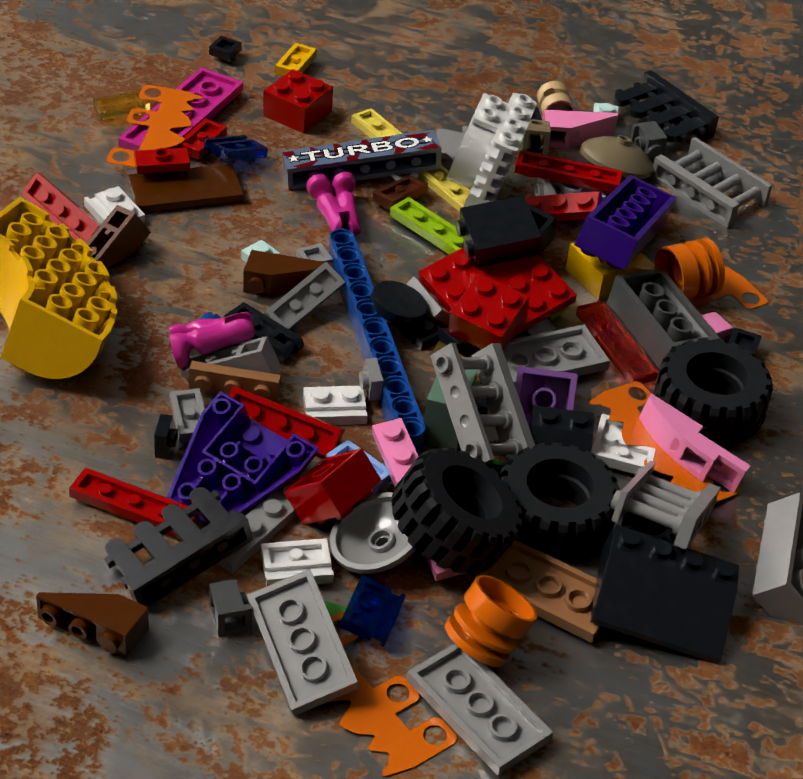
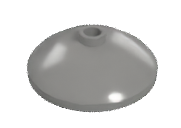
(370, 537)

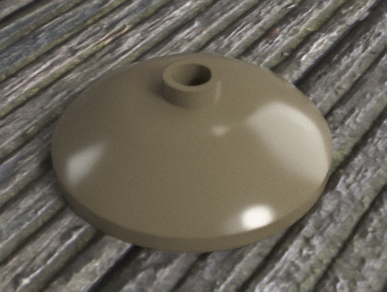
(618, 154)

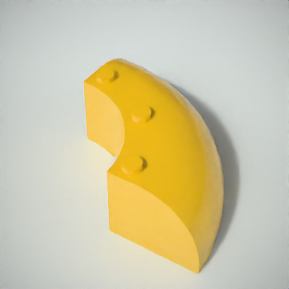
(51, 295)

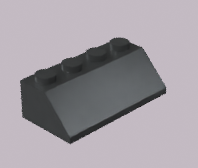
(657, 312)

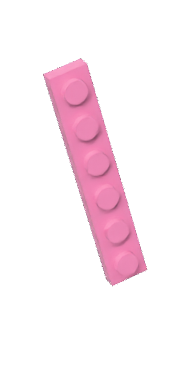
(398, 457)

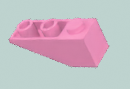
(575, 127)

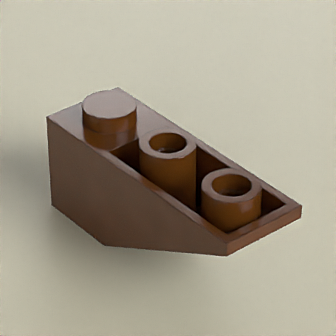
(102, 619)

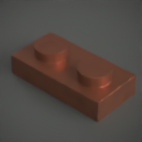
(400, 190)

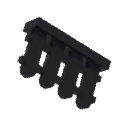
(676, 106)
(187, 559)

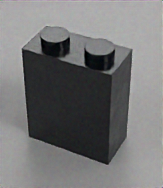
(499, 231)

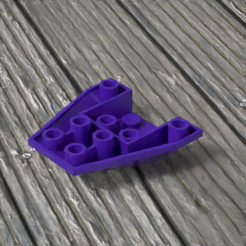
(238, 458)

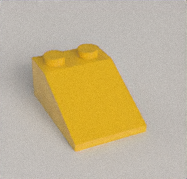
(596, 274)

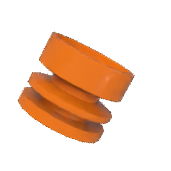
(693, 266)
(490, 621)

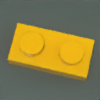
(296, 58)

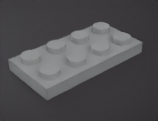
(558, 350)
(302, 642)
(479, 708)

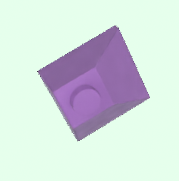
(545, 389)

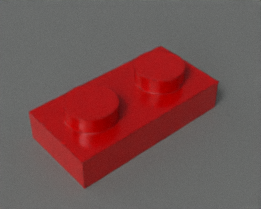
(195, 138)

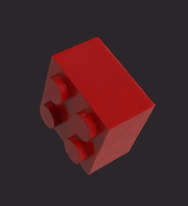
(297, 101)
(488, 313)
(333, 487)

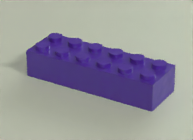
(625, 222)

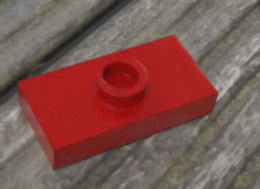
(162, 160)

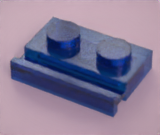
(235, 148)
(372, 610)

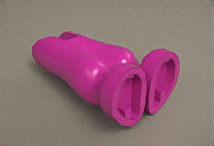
(339, 206)
(209, 335)

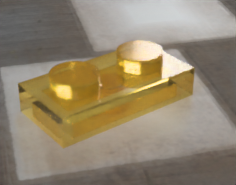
(119, 105)

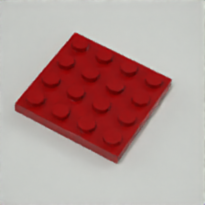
(529, 275)

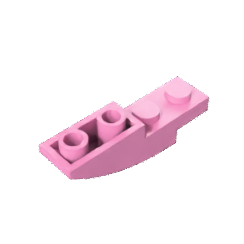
(688, 447)

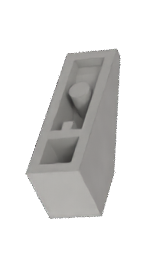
(249, 355)

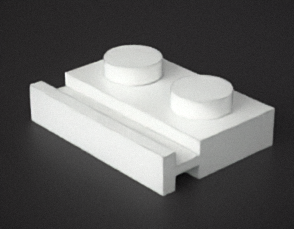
(106, 201)
(336, 404)
(292, 557)

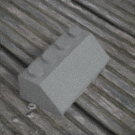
(780, 560)

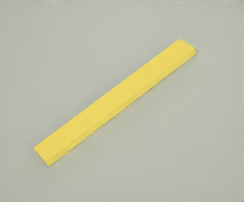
(376, 126)

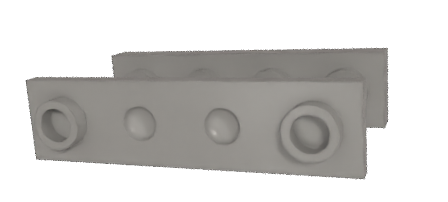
(701, 194)
(500, 395)
(666, 504)

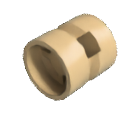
(554, 96)

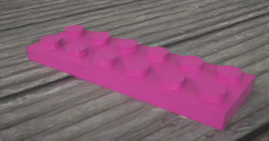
(217, 93)

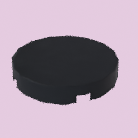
(398, 302)

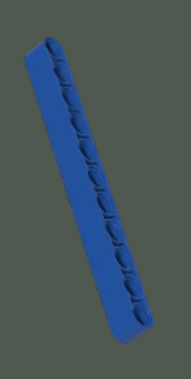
(375, 336)

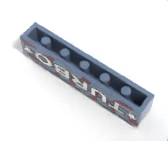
(363, 158)

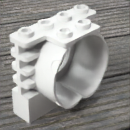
(490, 146)

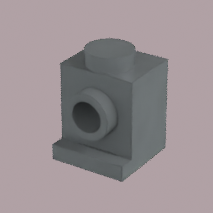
(649, 138)
(229, 608)

